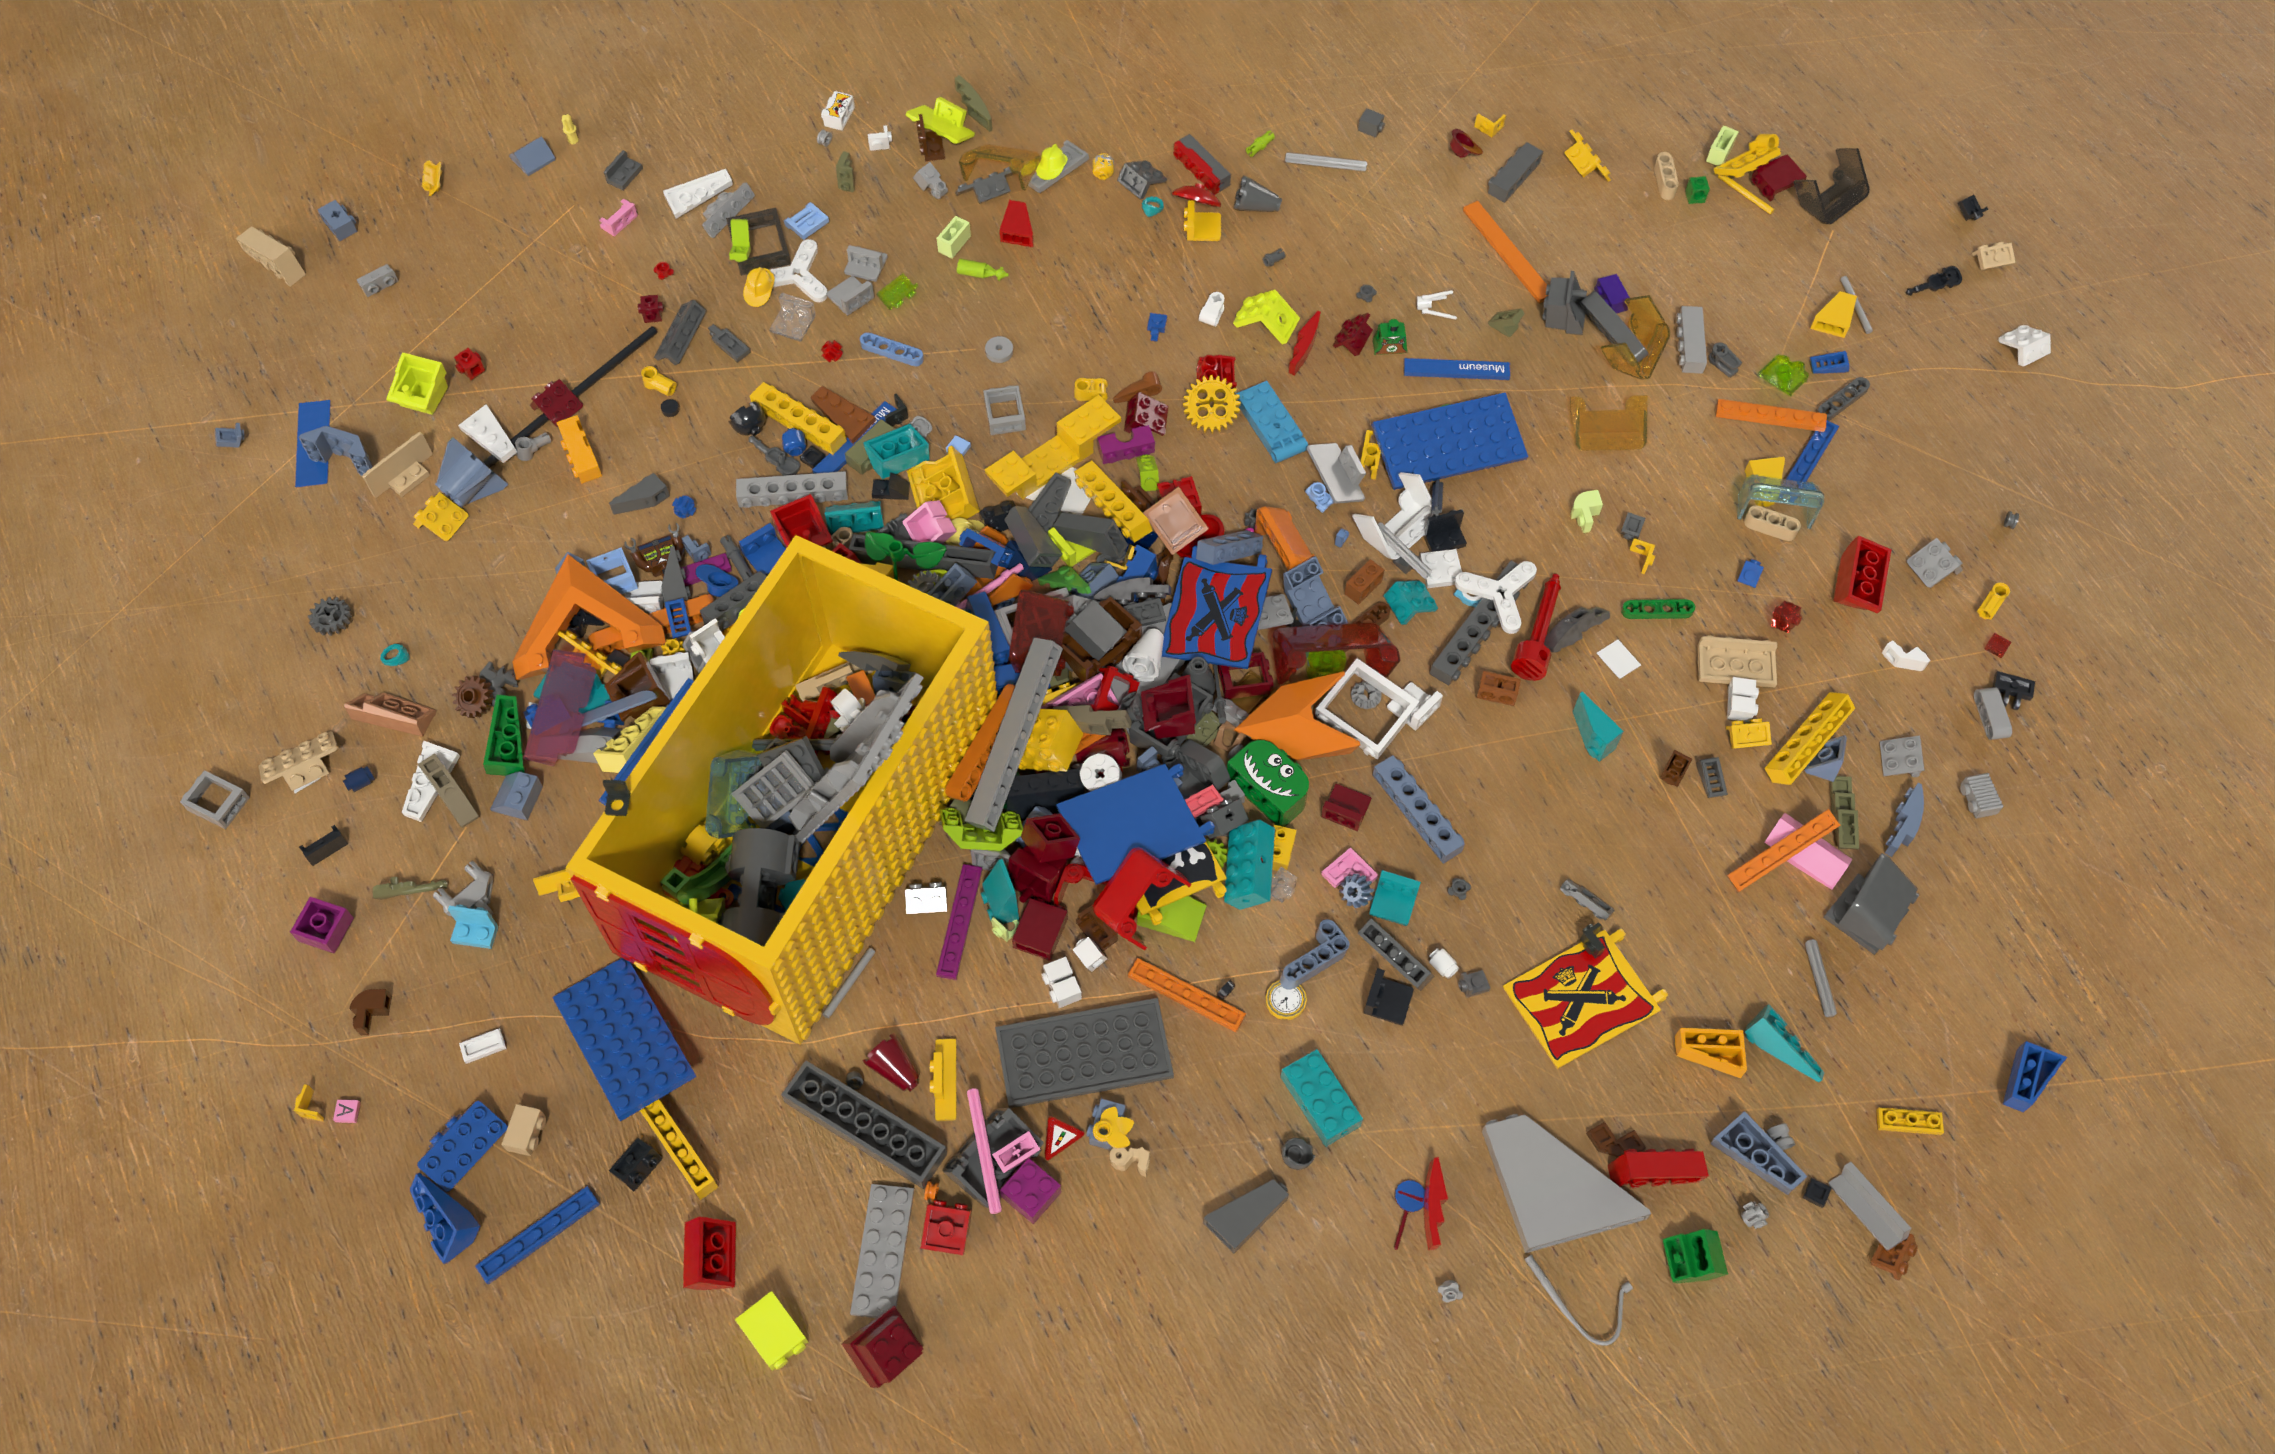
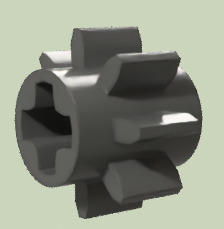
(1250, 518)

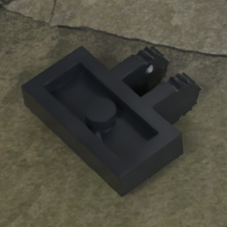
(2013, 686)

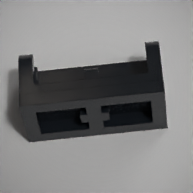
(324, 846)

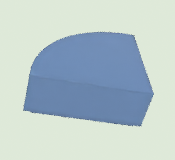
(1341, 537)

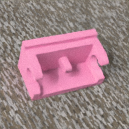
(620, 219)

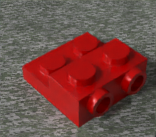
(946, 1227)

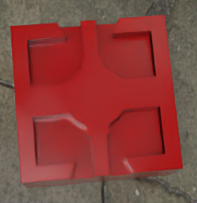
(1187, 487)

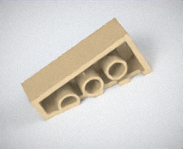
(271, 254)

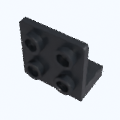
(1444, 531)
(1388, 999)

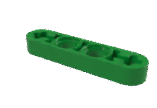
(1657, 605)

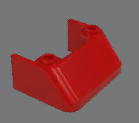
(1073, 874)
(1128, 887)

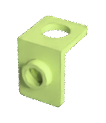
(1000, 931)

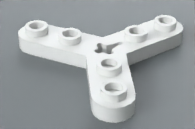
(801, 264)
(1509, 584)

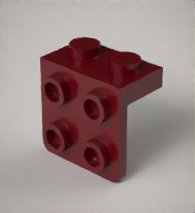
(556, 402)

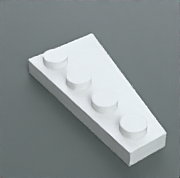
(695, 192)
(488, 433)
(422, 792)

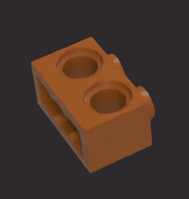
(1364, 581)
(1498, 688)

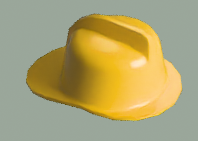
(758, 286)

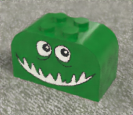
(1270, 781)

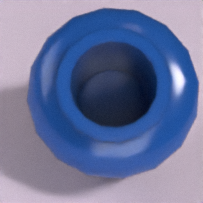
(794, 442)

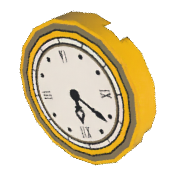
(1284, 1002)

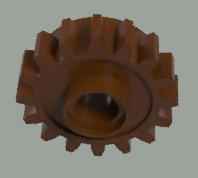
(473, 697)

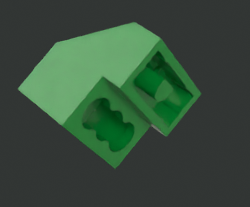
(1695, 1256)

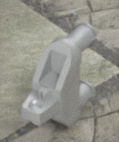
(473, 896)

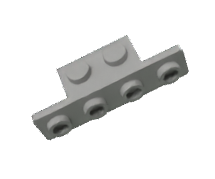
(726, 206)

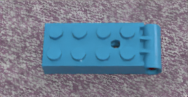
(1271, 422)

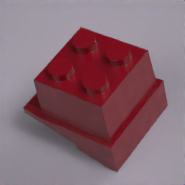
(1169, 708)
(1034, 878)
(883, 1348)

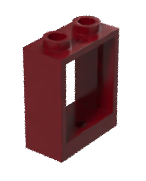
(1263, 688)

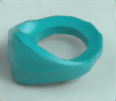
(1151, 210)
(401, 657)

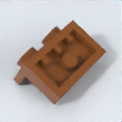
(1897, 1258)

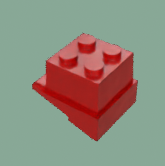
(801, 519)

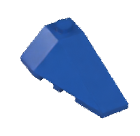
(447, 1220)

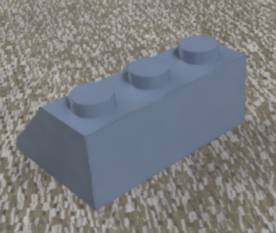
(1098, 577)

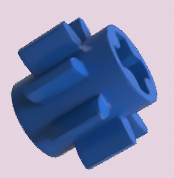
(684, 506)

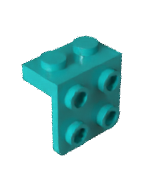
(1409, 598)

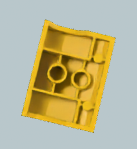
(947, 482)

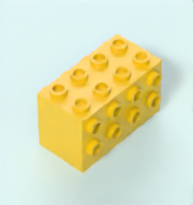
(1051, 741)

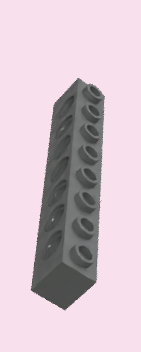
(1447, 672)

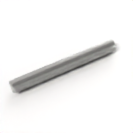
(1326, 161)

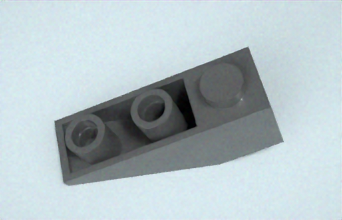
(640, 496)
(673, 584)

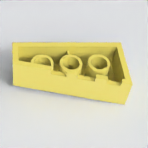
(619, 751)

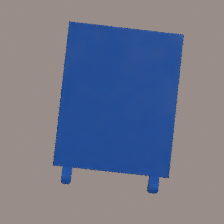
(1132, 814)

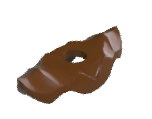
(1163, 570)

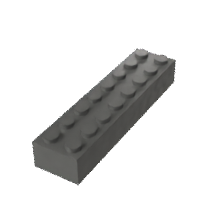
(864, 1124)

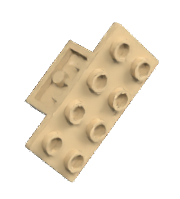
(401, 468)

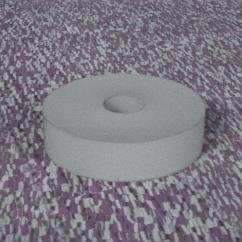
(996, 355)

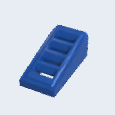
(1833, 357)
(675, 604)

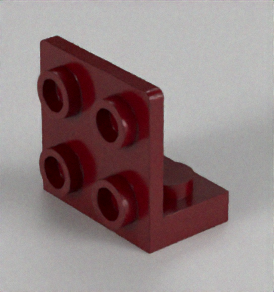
(1146, 411)
(1346, 807)

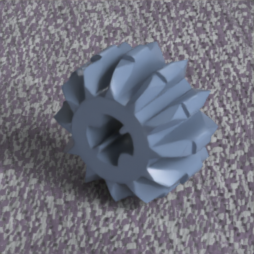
(1355, 898)

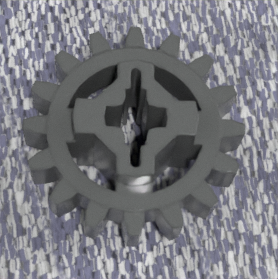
(329, 616)

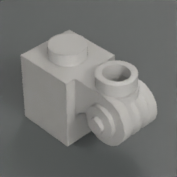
(929, 177)

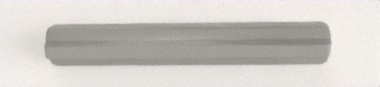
(1404, 552)
(1820, 978)

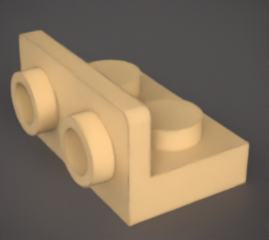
(1995, 256)

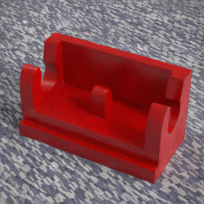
(794, 711)

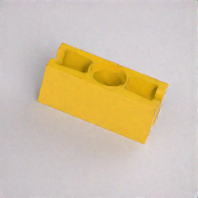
(1373, 459)

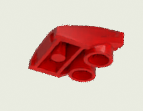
(1217, 366)

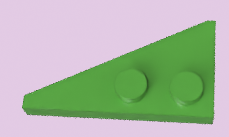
(1065, 578)

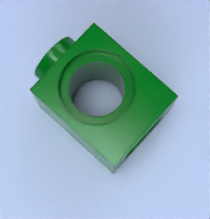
(1697, 190)

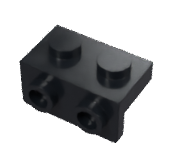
(995, 515)

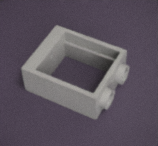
(1008, 423)
(228, 809)

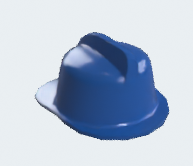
(717, 580)

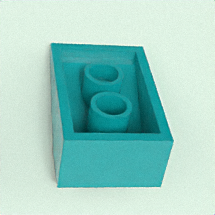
(1596, 728)
(1000, 895)

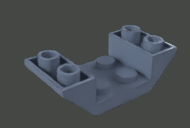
(327, 440)
(1310, 596)

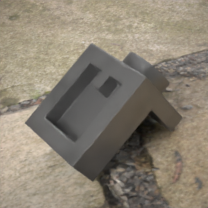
(1473, 983)

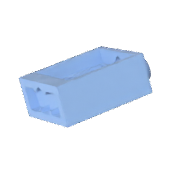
(621, 583)

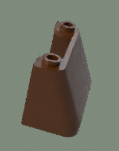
(1083, 663)

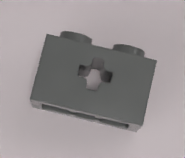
(1226, 817)

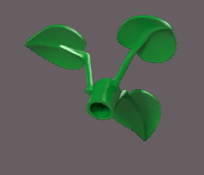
(881, 544)

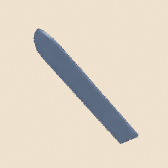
(618, 706)

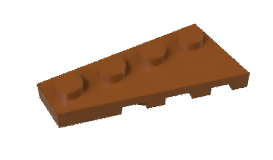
(843, 413)

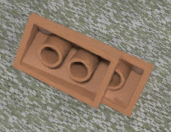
(390, 713)

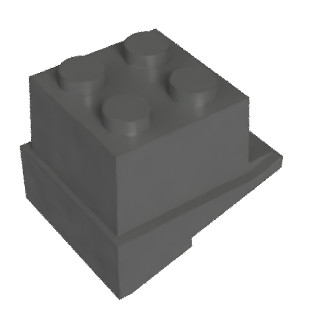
(1563, 305)

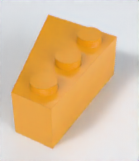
(1713, 1048)

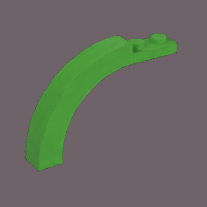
(699, 885)

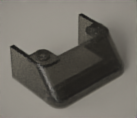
(1848, 189)

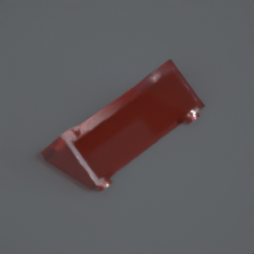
(1292, 643)

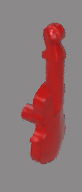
(783, 728)

